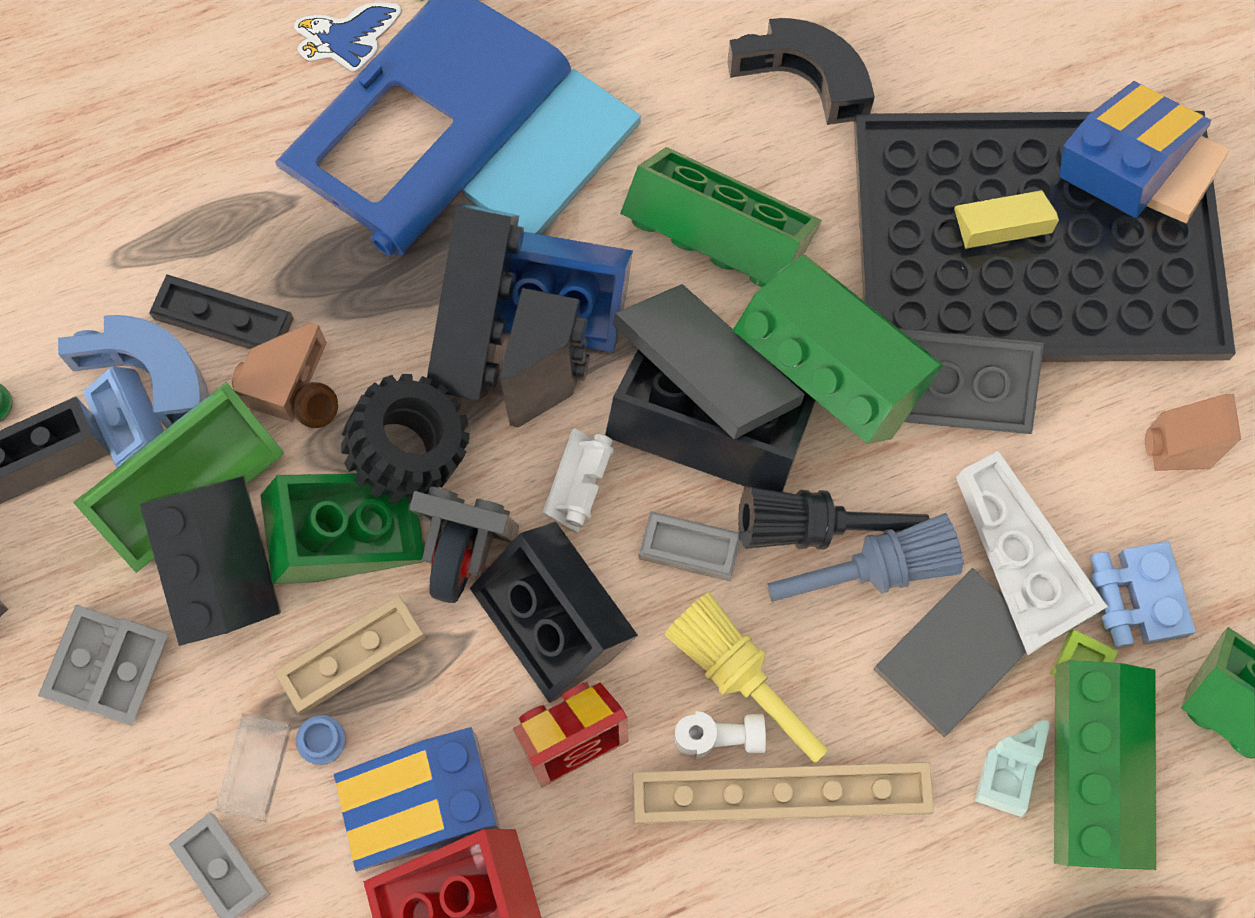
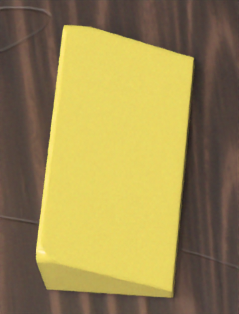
(1006, 219)

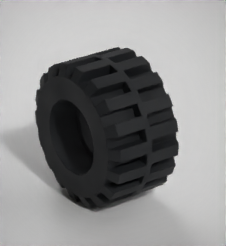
(418, 408)

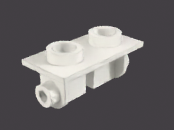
(575, 480)

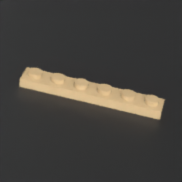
(783, 793)

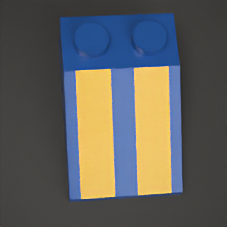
(1130, 147)
(416, 799)

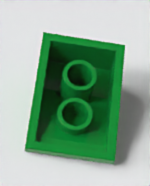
(335, 529)

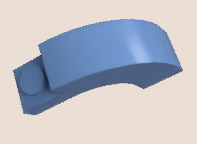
(143, 345)

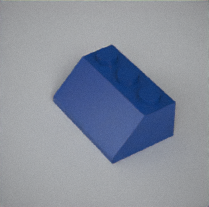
(574, 270)

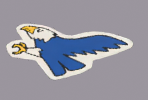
(347, 39)

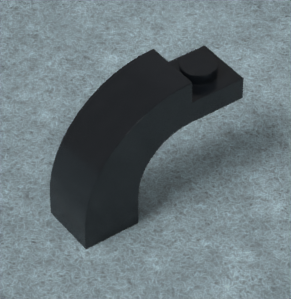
(812, 54)

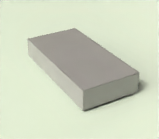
(689, 546)

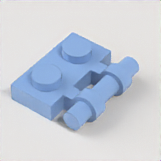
(1154, 592)

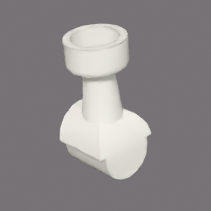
(699, 734)

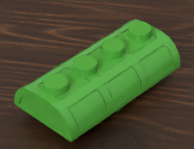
(203, 447)

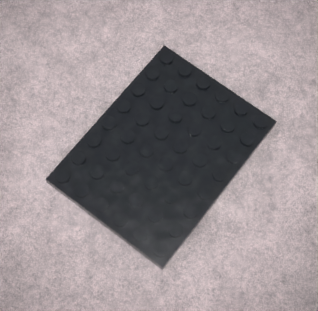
(1087, 290)

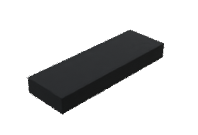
(218, 313)

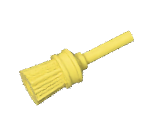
(736, 666)

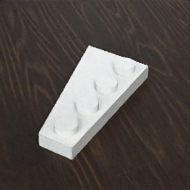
(1031, 563)

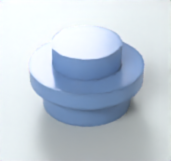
(321, 740)

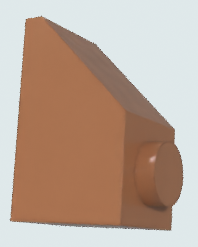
(278, 370)
(1194, 434)

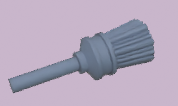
(887, 561)

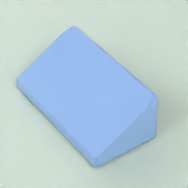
(122, 412)

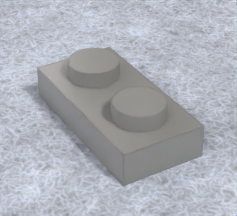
(219, 868)

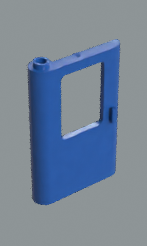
(467, 66)

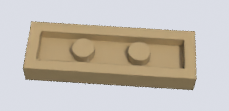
(349, 655)

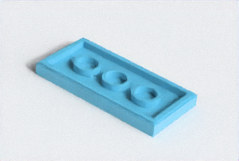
(554, 153)

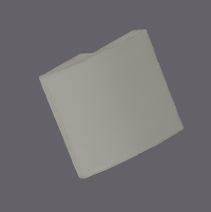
(103, 665)

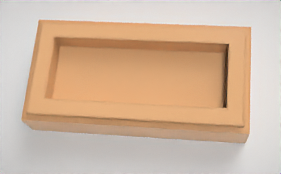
(1190, 180)

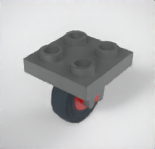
(459, 538)

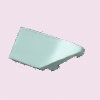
(1011, 769)

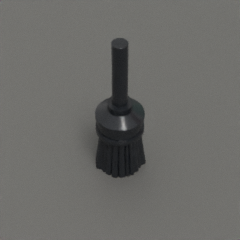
(806, 519)

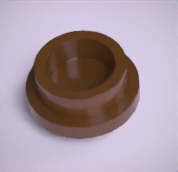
(315, 405)

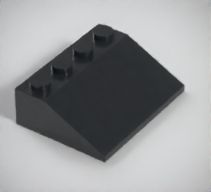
(666, 422)

